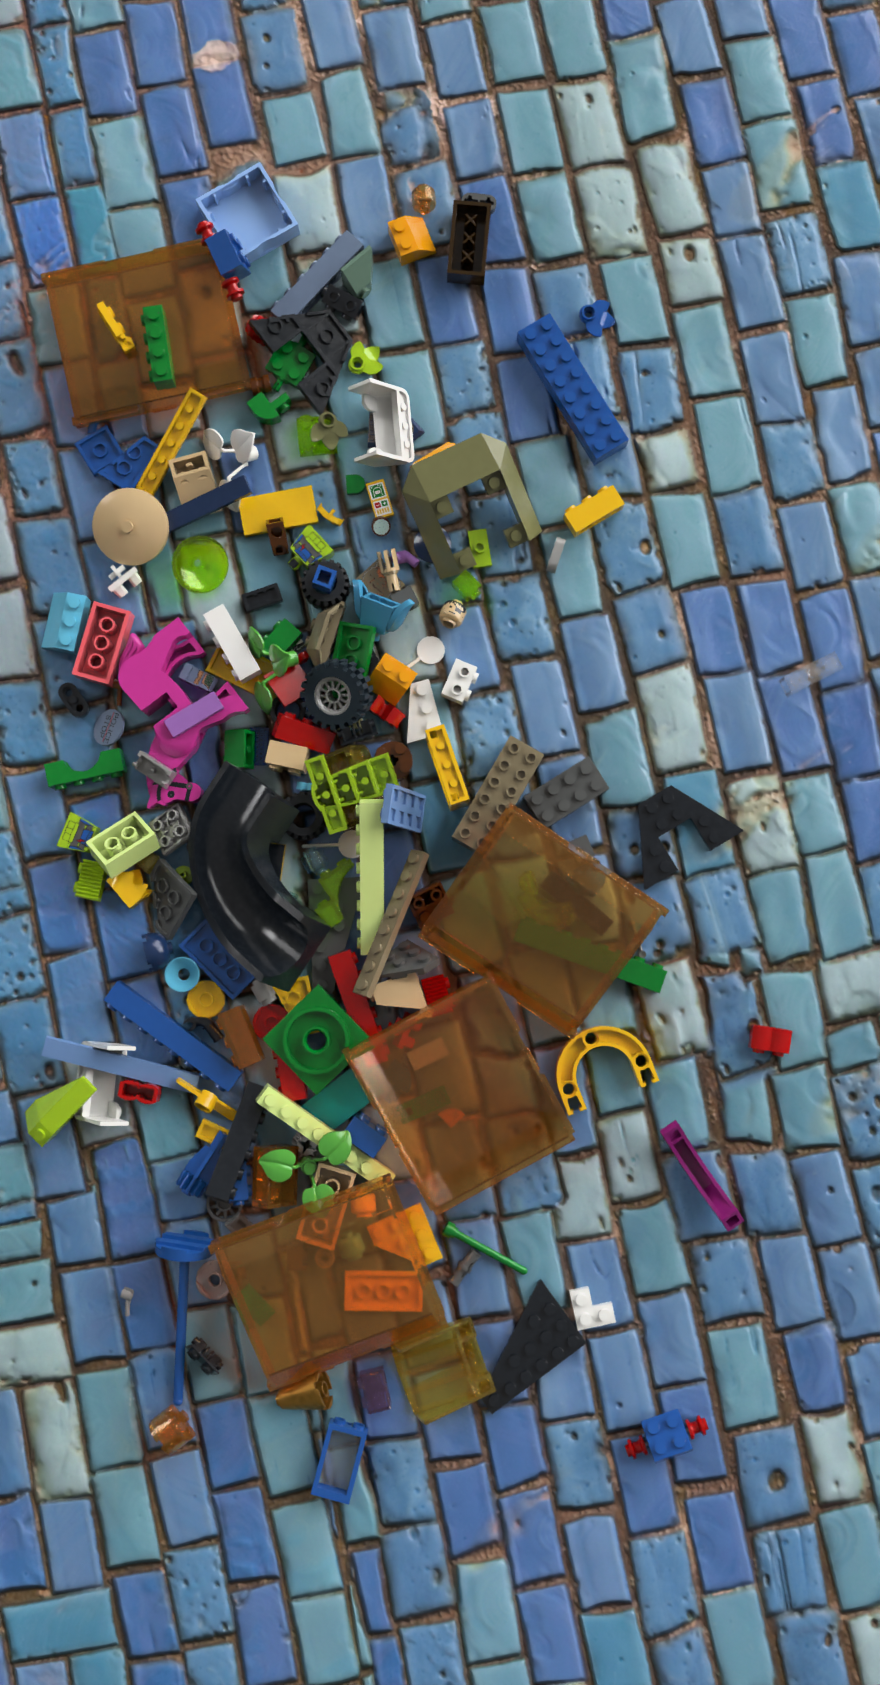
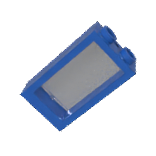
(339, 1460)

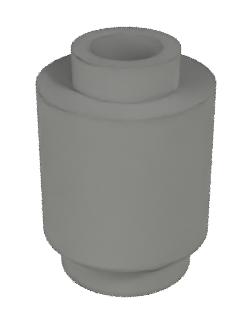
(264, 993)

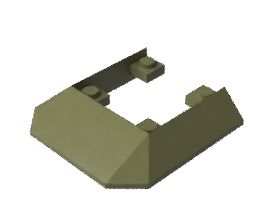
(452, 469)

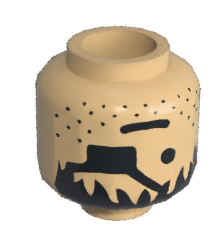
(452, 614)

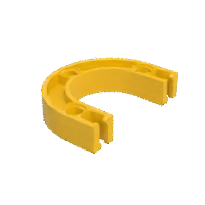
(604, 1036)

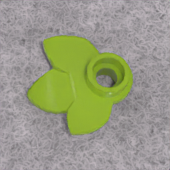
(366, 357)

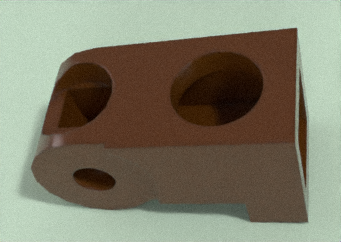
(277, 536)

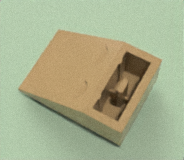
(192, 476)

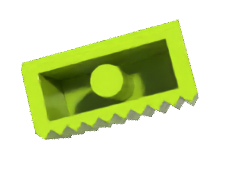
(90, 881)

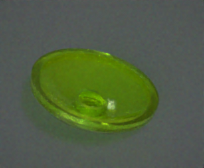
(212, 565)

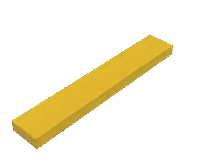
(172, 441)

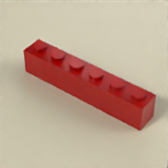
(357, 1007)

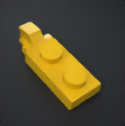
(116, 329)

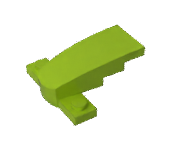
(347, 786)

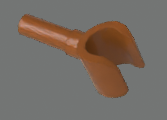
(116, 685)

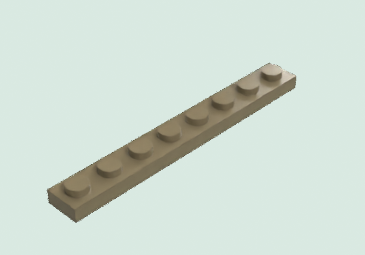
(391, 923)

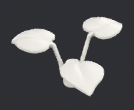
(242, 445)

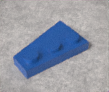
(130, 466)

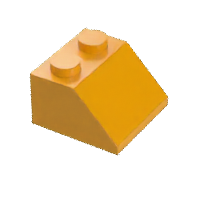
(410, 239)
(391, 679)

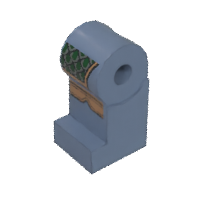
(198, 678)

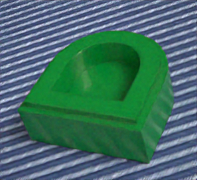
(355, 484)

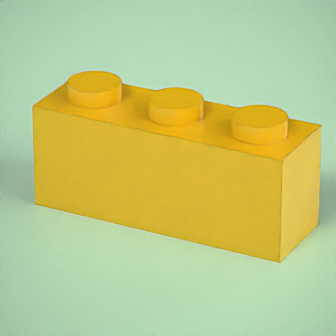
(593, 510)

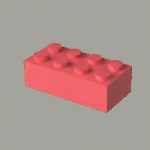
(103, 644)

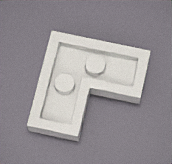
(587, 1314)

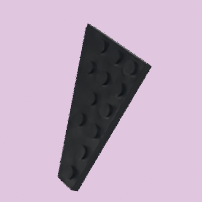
(536, 1346)

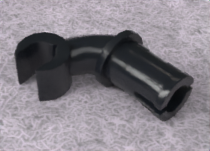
(207, 1024)

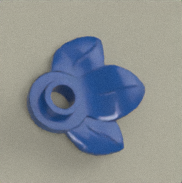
(600, 317)

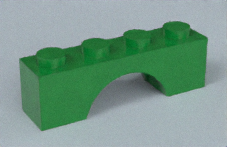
(110, 763)

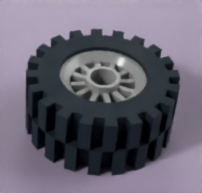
(353, 683)

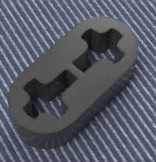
(475, 197)

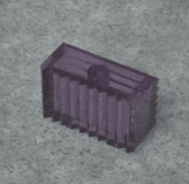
(375, 1390)

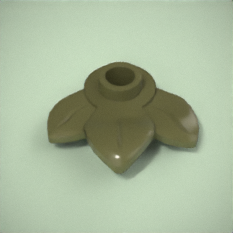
(328, 433)

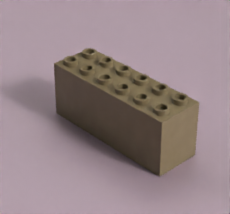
(502, 785)

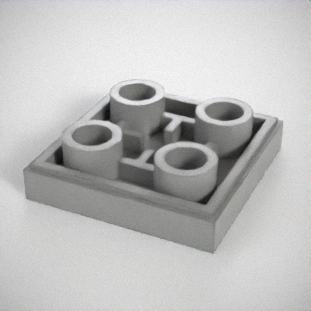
(171, 829)

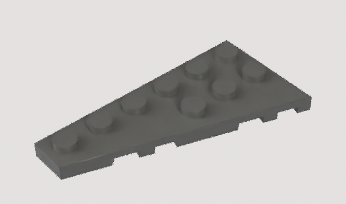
(338, 935)

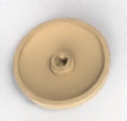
(130, 526)

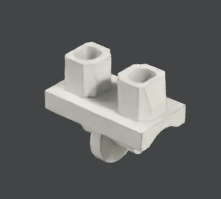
(117, 586)

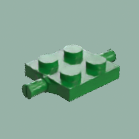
(290, 364)

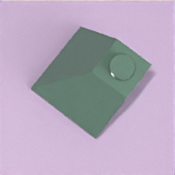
(358, 274)

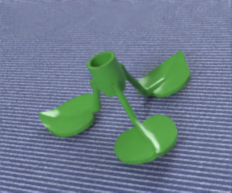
(279, 659)
(280, 1162)

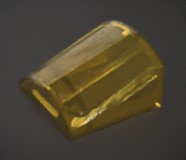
(442, 1370)

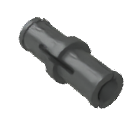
(464, 1267)

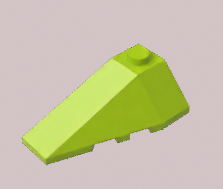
(53, 1111)

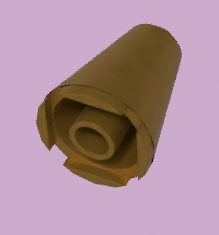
(307, 1394)

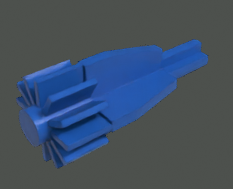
(200, 1167)

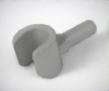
(127, 1293)

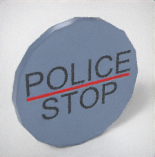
(109, 727)

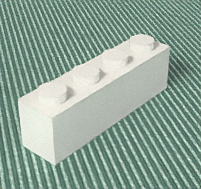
(232, 643)

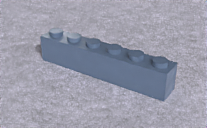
(321, 273)

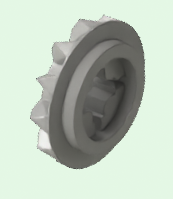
(310, 1151)

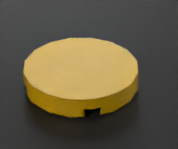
(206, 999)

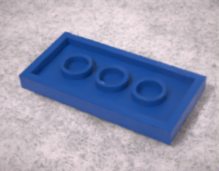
(215, 961)

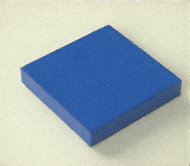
(99, 449)

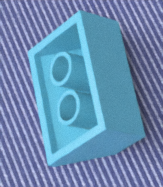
(66, 622)

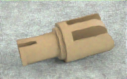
(390, 572)

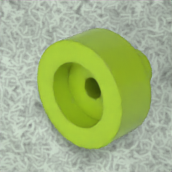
(187, 873)

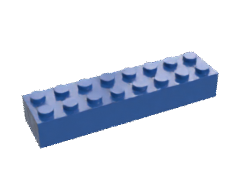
(572, 389)

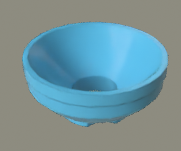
(172, 974)

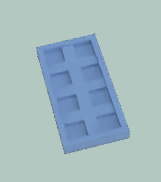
(403, 808)

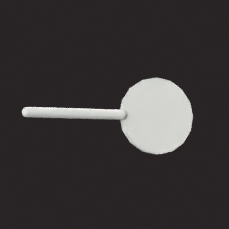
(429, 650)
(346, 844)

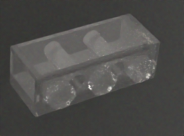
(811, 674)

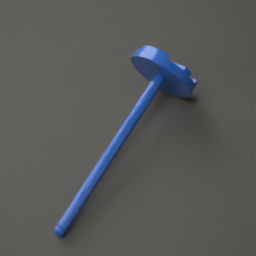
(183, 1249)

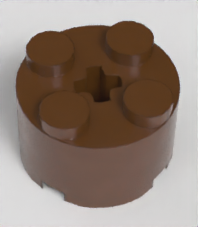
(399, 752)

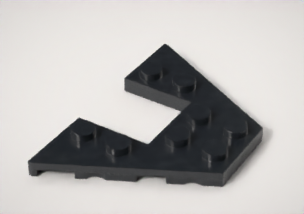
(324, 336)
(666, 812)

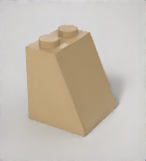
(400, 993)

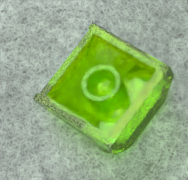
(306, 446)

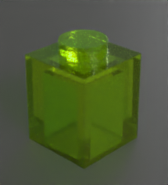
(467, 586)

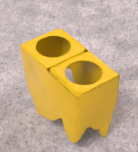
(130, 888)

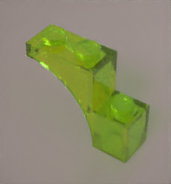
(331, 881)

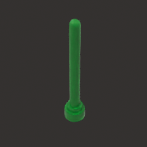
(452, 1231)

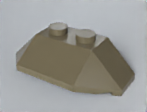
(324, 633)

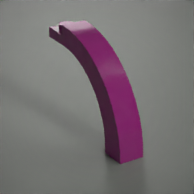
(701, 1176)

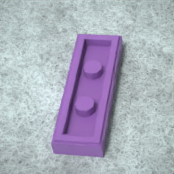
(193, 714)

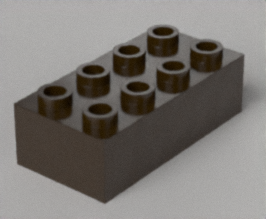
(468, 242)

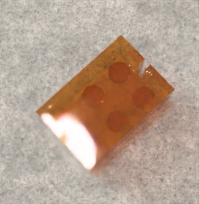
(240, 1037)
(268, 1193)

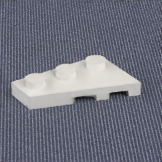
(422, 711)

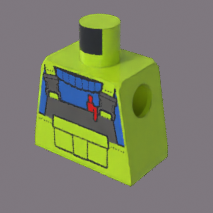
(309, 548)
(76, 833)

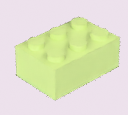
(123, 844)

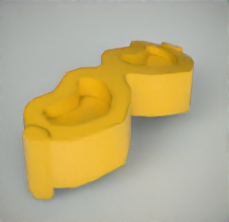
(329, 516)

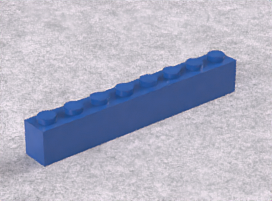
(173, 1035)

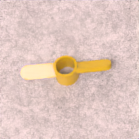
(208, 1101)

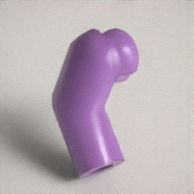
(406, 557)

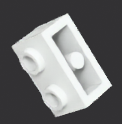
(459, 682)

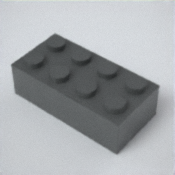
(566, 792)

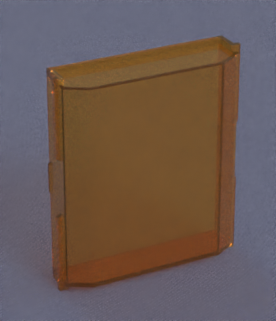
(200, 324)
(541, 920)
(460, 1094)
(329, 1281)

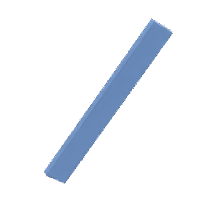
(117, 1063)

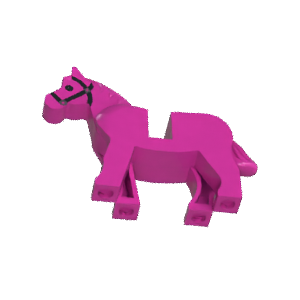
(147, 680)

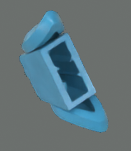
(378, 610)

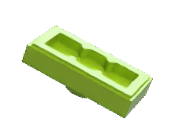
(480, 548)

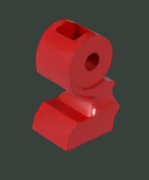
(386, 712)

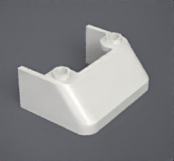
(391, 423)
(101, 1107)

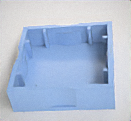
(251, 212)

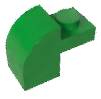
(267, 412)

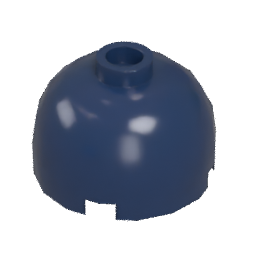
(157, 950)

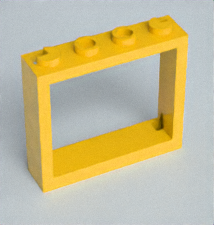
(447, 767)

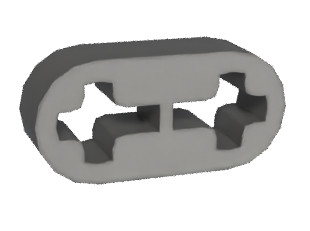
(555, 555)

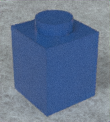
(324, 579)

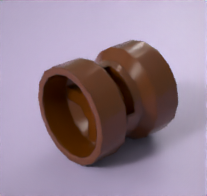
(261, 384)

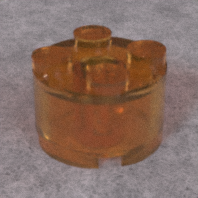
(171, 1429)

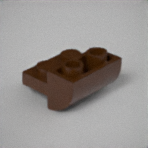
(425, 901)

